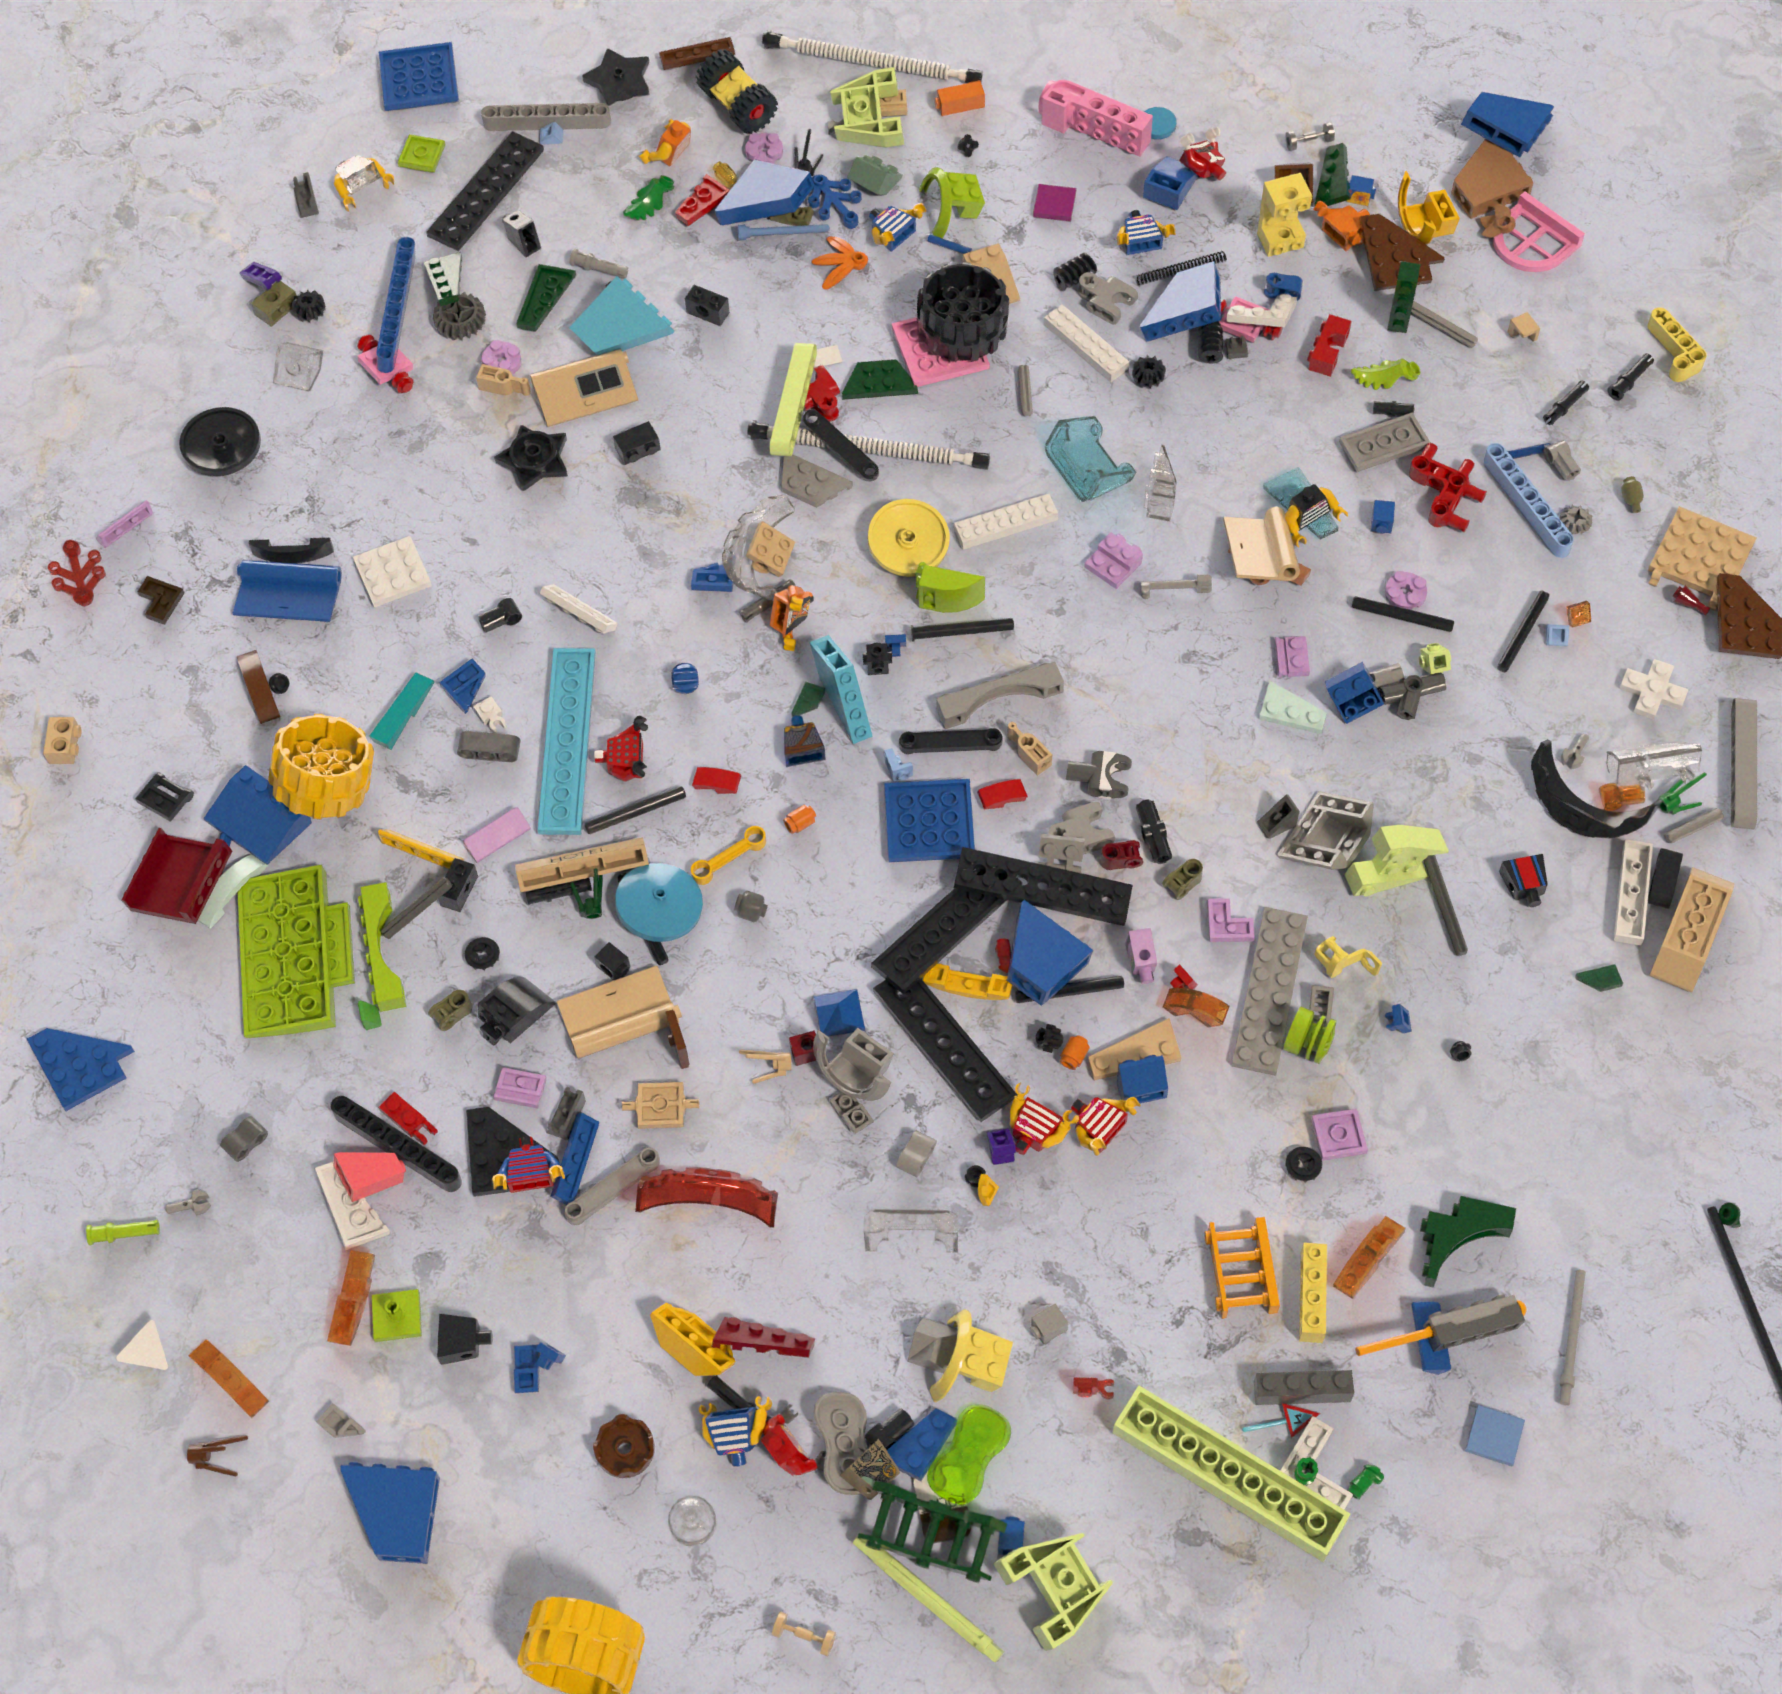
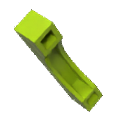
(377, 908)

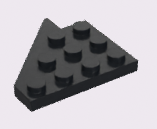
(489, 1144)

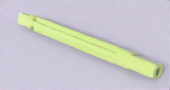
(932, 1601)

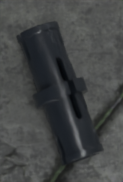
(1392, 408)

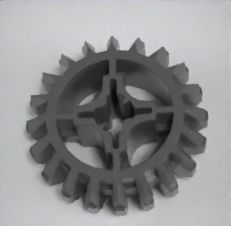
(471, 317)

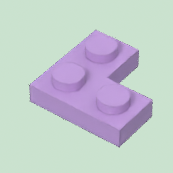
(1223, 927)

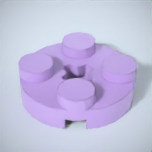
(764, 140)
(502, 349)
(1409, 581)

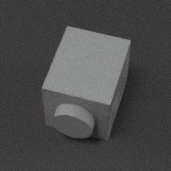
(1048, 1324)

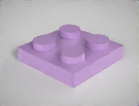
(1339, 1134)

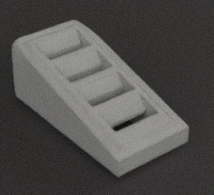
(1322, 990)

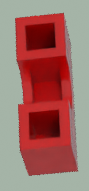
(1333, 332)

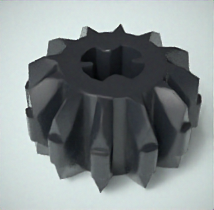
(308, 306)
(1148, 371)

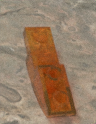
(1368, 1256)
(353, 1298)

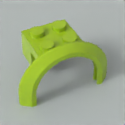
(955, 190)

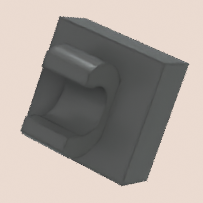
(1236, 347)

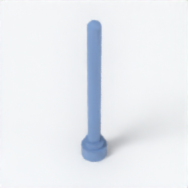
(745, 231)

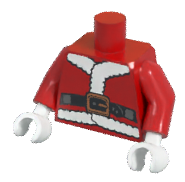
(1203, 156)

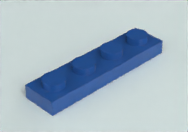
(575, 1158)

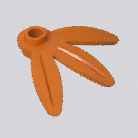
(849, 260)

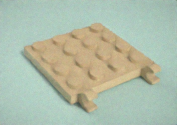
(1699, 550)

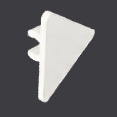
(145, 1349)

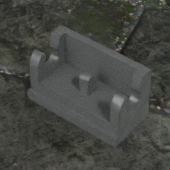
(305, 196)
(566, 1113)

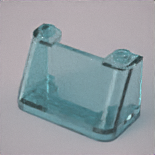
(1082, 459)

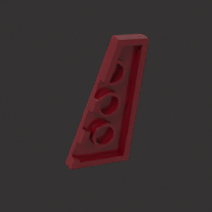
(762, 1338)

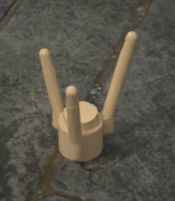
(781, 1061)

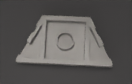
(811, 482)

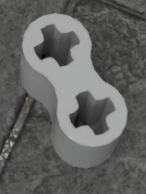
(916, 1153)

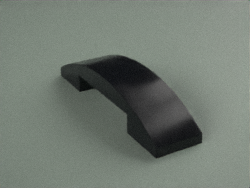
(315, 550)

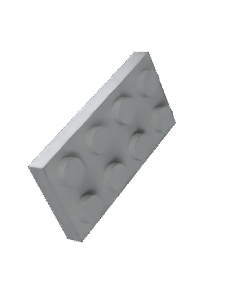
(1384, 442)

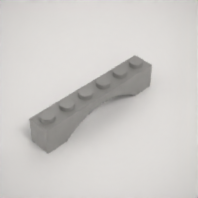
(1039, 682)

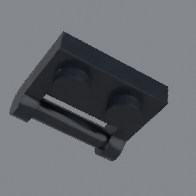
(162, 802)

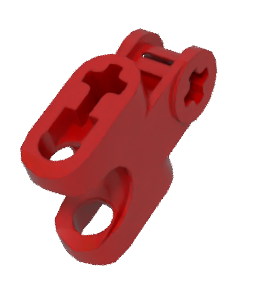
(822, 394)

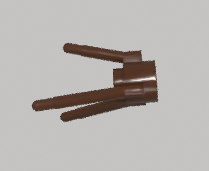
(201, 1452)

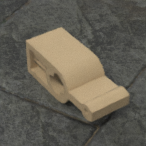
(501, 381)
(1030, 749)

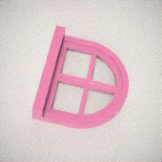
(1549, 223)

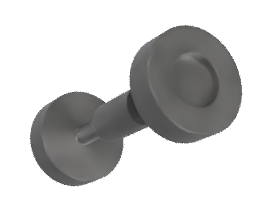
(1328, 132)

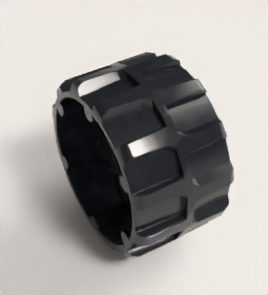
(962, 312)

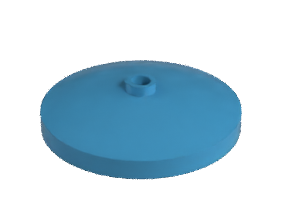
(658, 902)

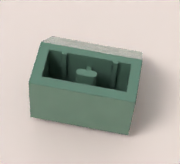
(874, 175)

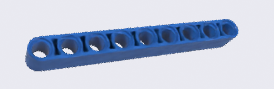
(395, 305)

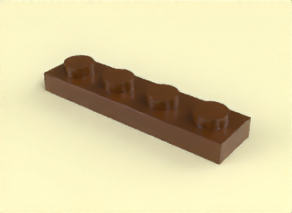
(694, 53)

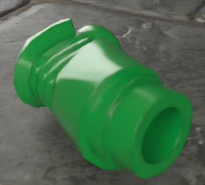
(1364, 1480)

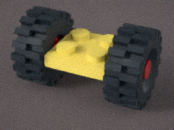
(725, 80)

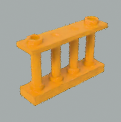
(1260, 1254)

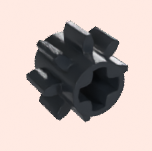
(1049, 1038)

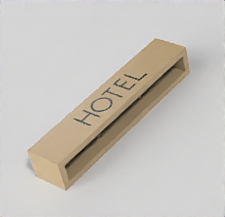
(581, 864)

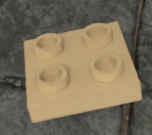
(769, 550)

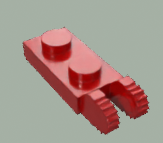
(406, 1117)

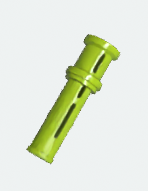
(112, 1232)

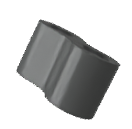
(244, 1138)

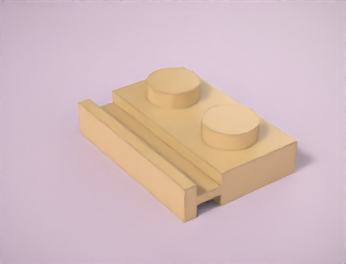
(894, 105)

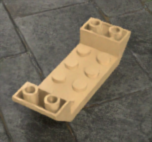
(1692, 930)

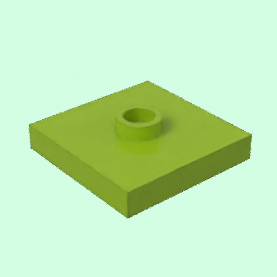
(421, 153)

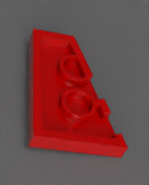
(702, 201)

